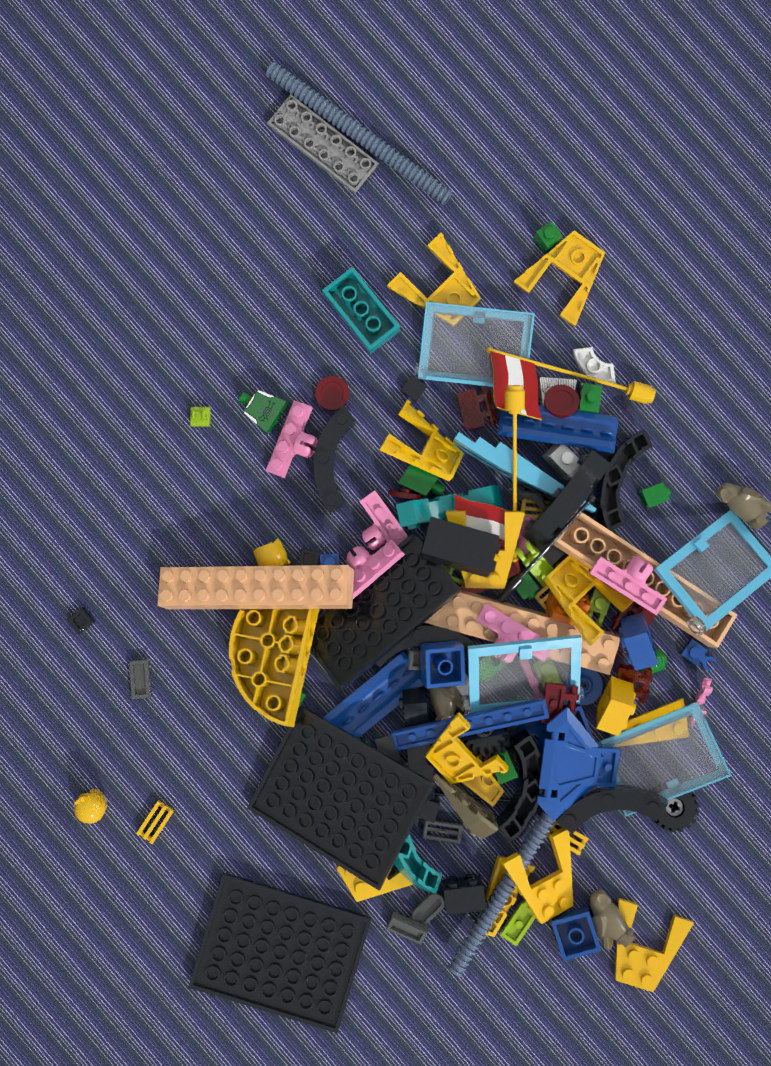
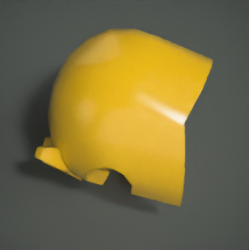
(271, 554)
(90, 806)

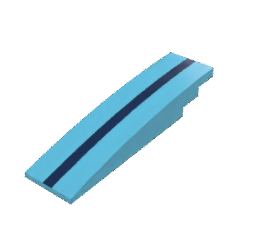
(501, 460)

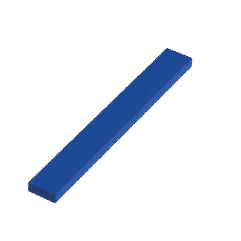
(480, 722)

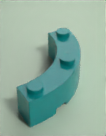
(420, 511)
(417, 870)

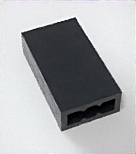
(460, 547)

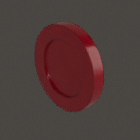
(332, 393)
(561, 401)
(405, 493)

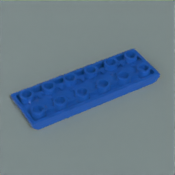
(578, 430)
(375, 697)

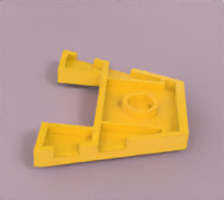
(456, 760)
(361, 890)

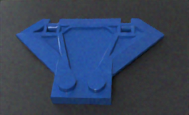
(572, 764)

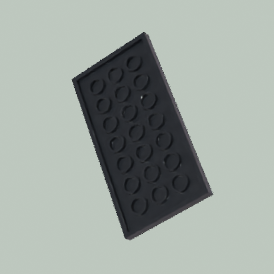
(381, 615)

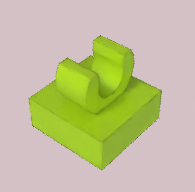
(200, 417)

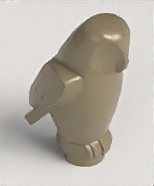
(746, 504)
(446, 701)
(609, 921)

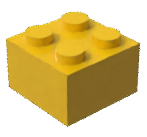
(615, 706)

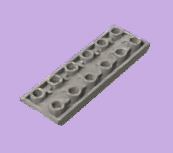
(322, 144)

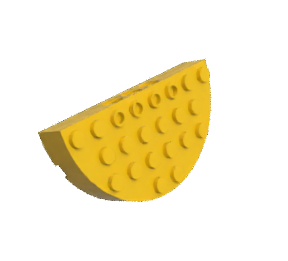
(271, 659)

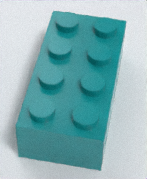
(361, 310)

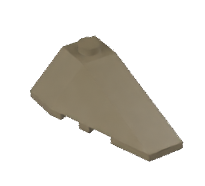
(473, 814)

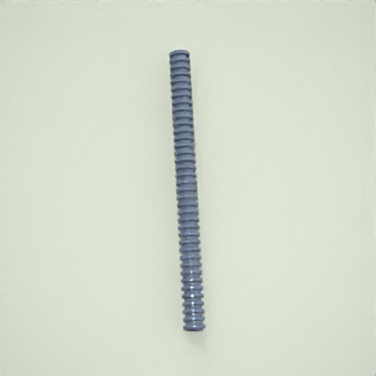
(357, 132)
(498, 899)

